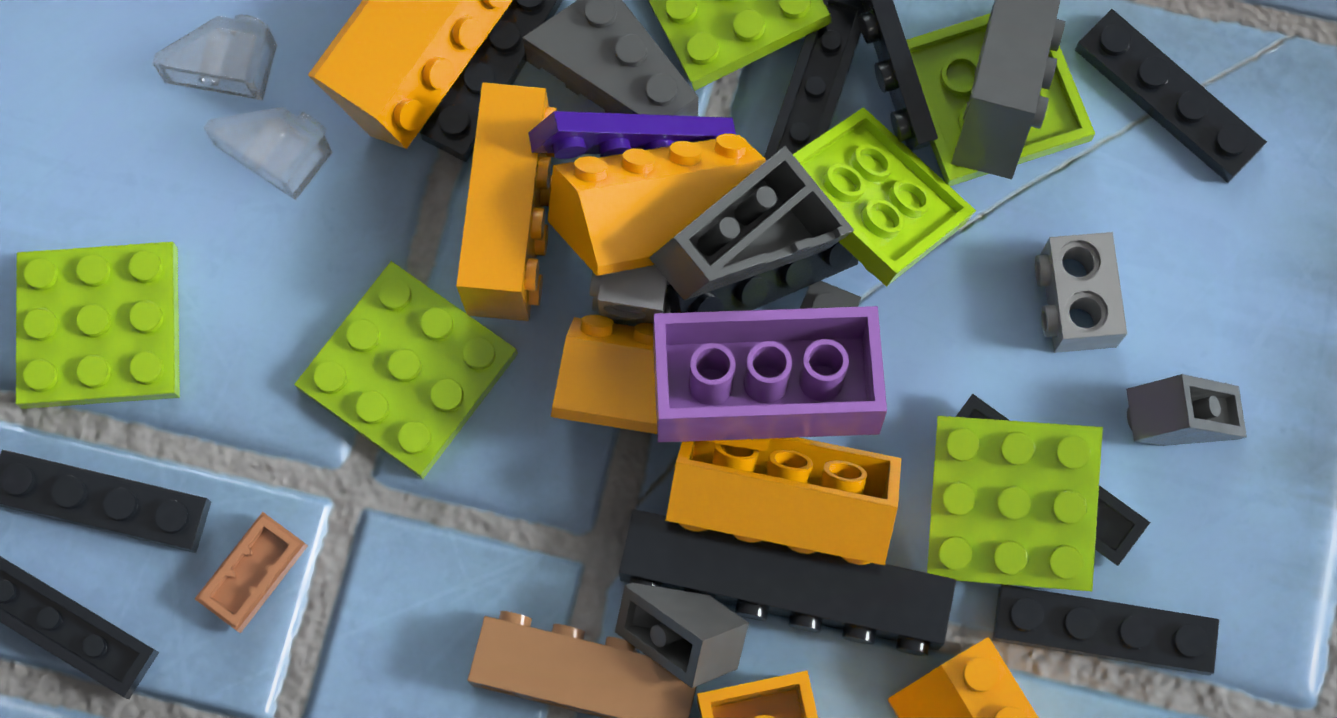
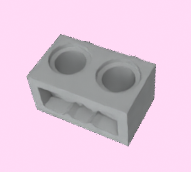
(1095, 293)
(630, 295)

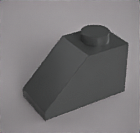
(1185, 411)
(682, 631)

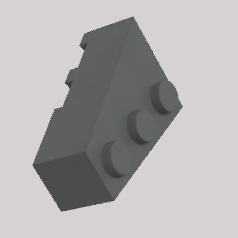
(610, 60)
(1008, 85)
(752, 229)

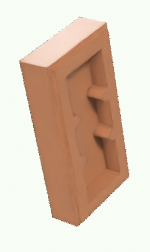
(251, 572)

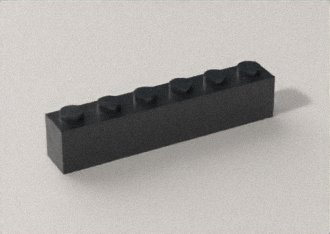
(800, 586)

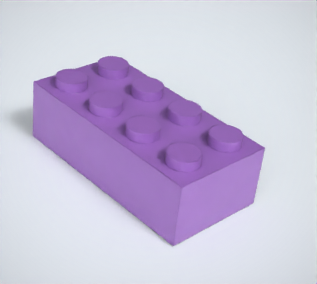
(768, 374)

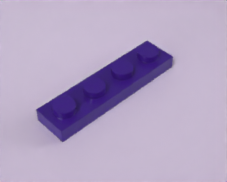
(613, 133)

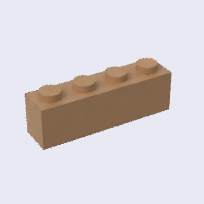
(574, 672)

